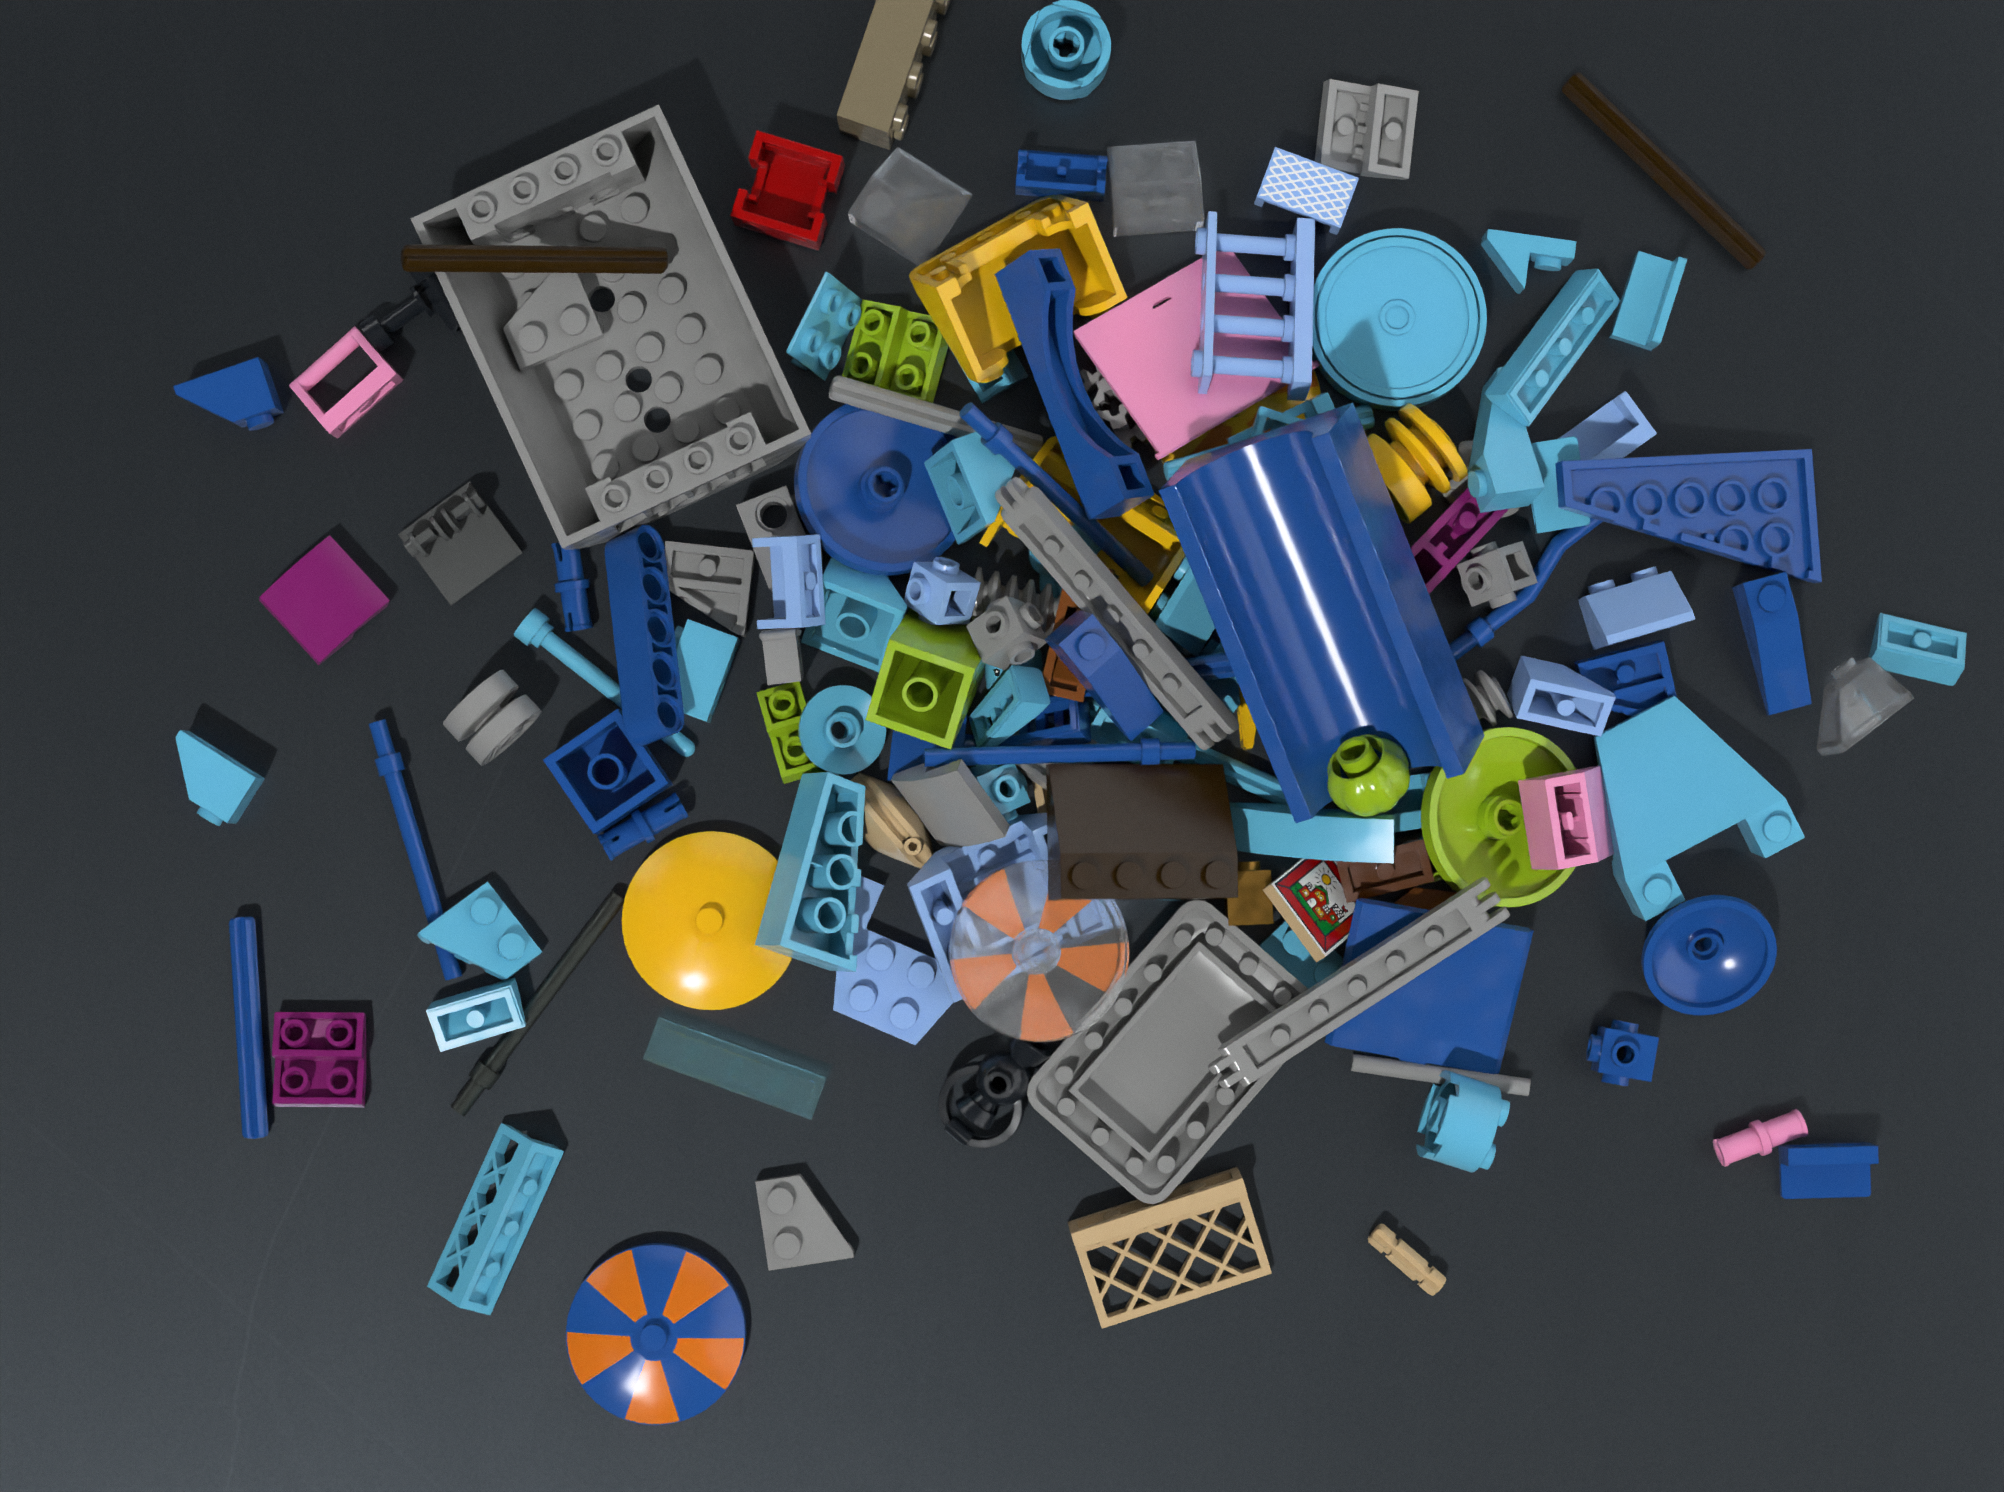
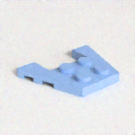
(893, 984)

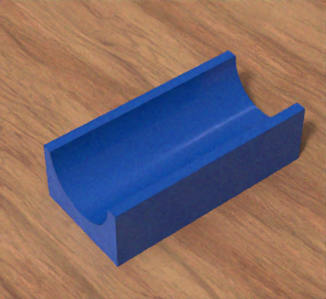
(1320, 602)

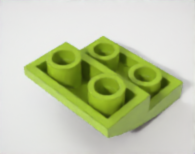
(896, 351)

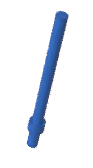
(999, 441)
(1147, 751)
(390, 766)

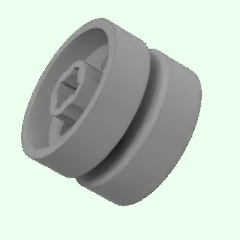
(492, 717)

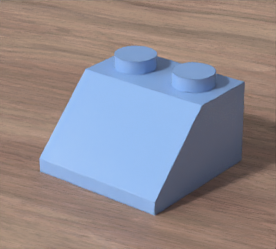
(1634, 609)

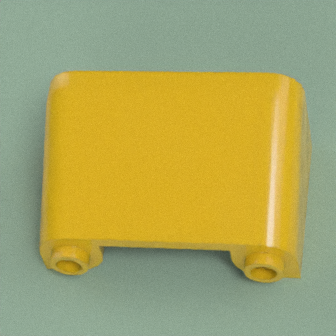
(965, 294)

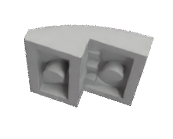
(1366, 129)
(951, 804)

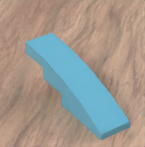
(1327, 836)

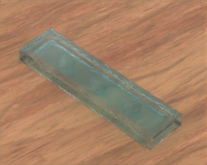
(735, 1068)

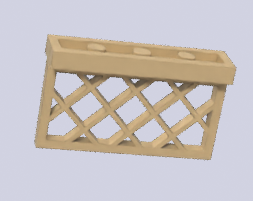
(1138, 1217)

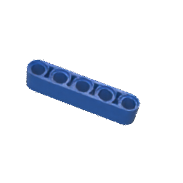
(644, 635)

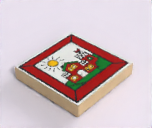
(1313, 905)

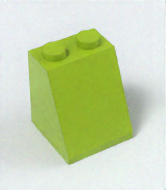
(927, 680)

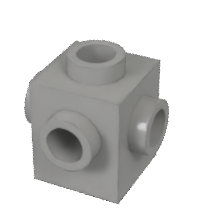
(1496, 573)
(1007, 632)

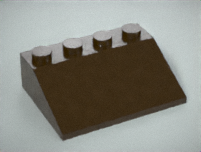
(1139, 832)

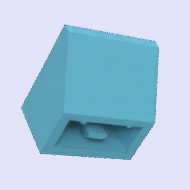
(1184, 614)

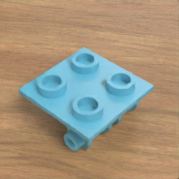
(825, 327)

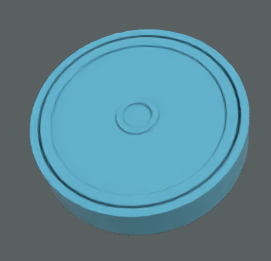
(1397, 319)

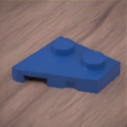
(1635, 675)

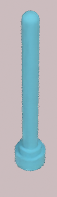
(538, 632)

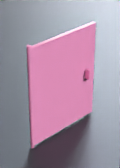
(1150, 350)

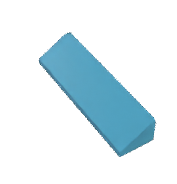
(1553, 345)

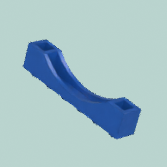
(1041, 306)

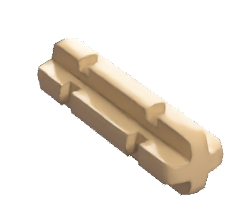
(1407, 1259)

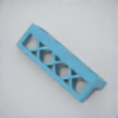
(500, 1224)

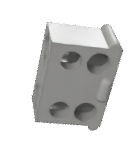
(782, 655)

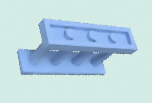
(1294, 287)

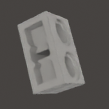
(751, 516)

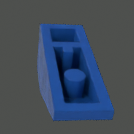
(1774, 641)
(1105, 672)

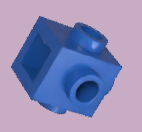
(1637, 1058)

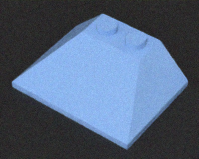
(955, 871)

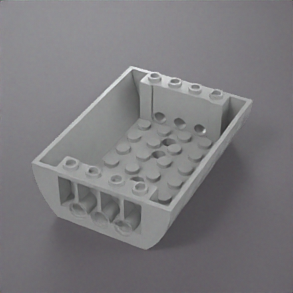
(688, 327)

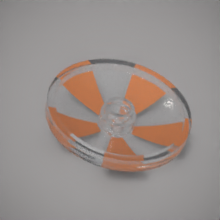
(1033, 962)

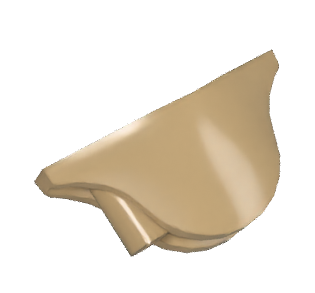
(892, 823)

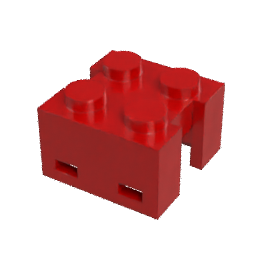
(788, 190)

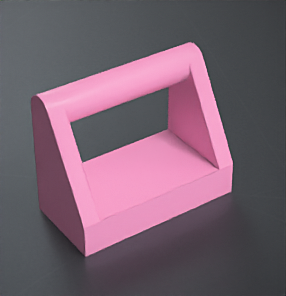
(360, 398)

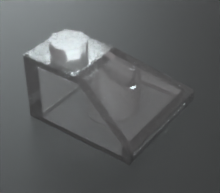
(908, 206)
(1857, 703)

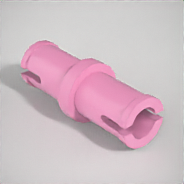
(1760, 1137)

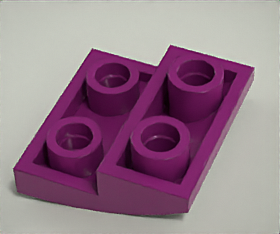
(324, 600)
(319, 1059)

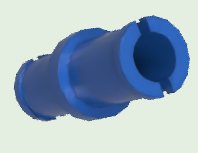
(572, 588)
(642, 826)

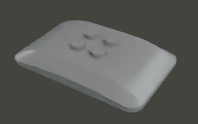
(1139, 1078)

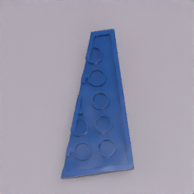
(1725, 504)

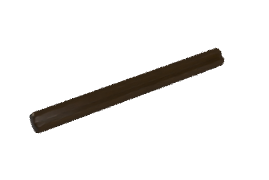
(1663, 171)
(533, 259)

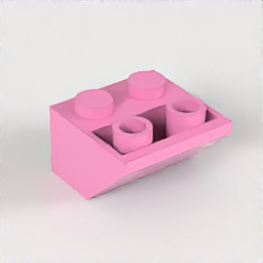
(1566, 819)

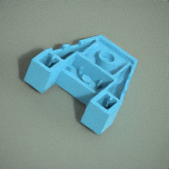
(1674, 787)

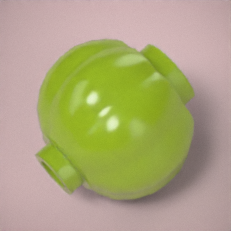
(1372, 782)

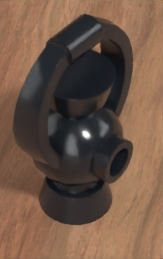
(1000, 1081)

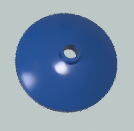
(1714, 972)

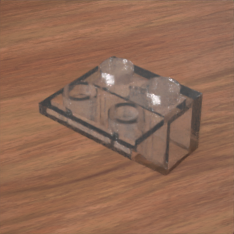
(1155, 188)

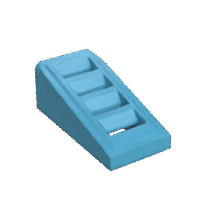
(1011, 705)

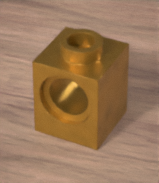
(1252, 904)

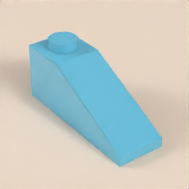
(1502, 460)

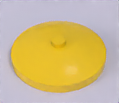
(697, 921)

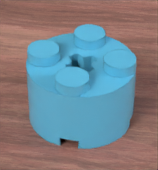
(1048, 32)
(1461, 1122)

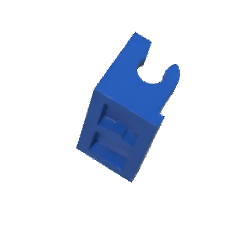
(1061, 173)

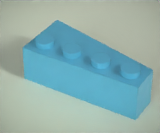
(817, 876)

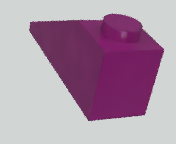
(1452, 538)

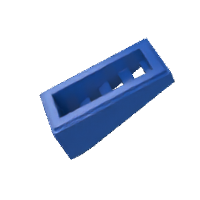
(1062, 734)

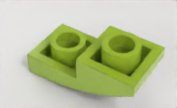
(781, 714)

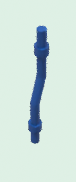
(1481, 630)

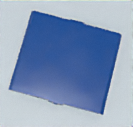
(1450, 1013)

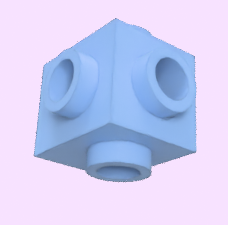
(941, 592)

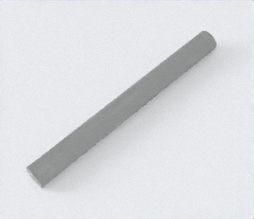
(1431, 1073)

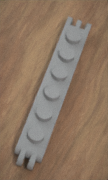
(1101, 594)
(1358, 985)

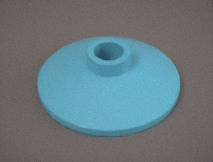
(861, 739)

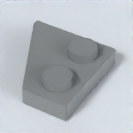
(552, 321)
(712, 581)
(797, 1225)

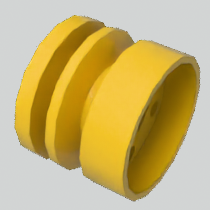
(1416, 456)

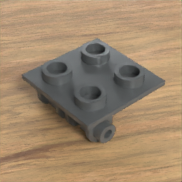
(460, 543)

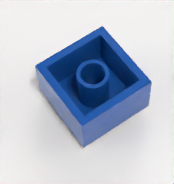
(607, 773)

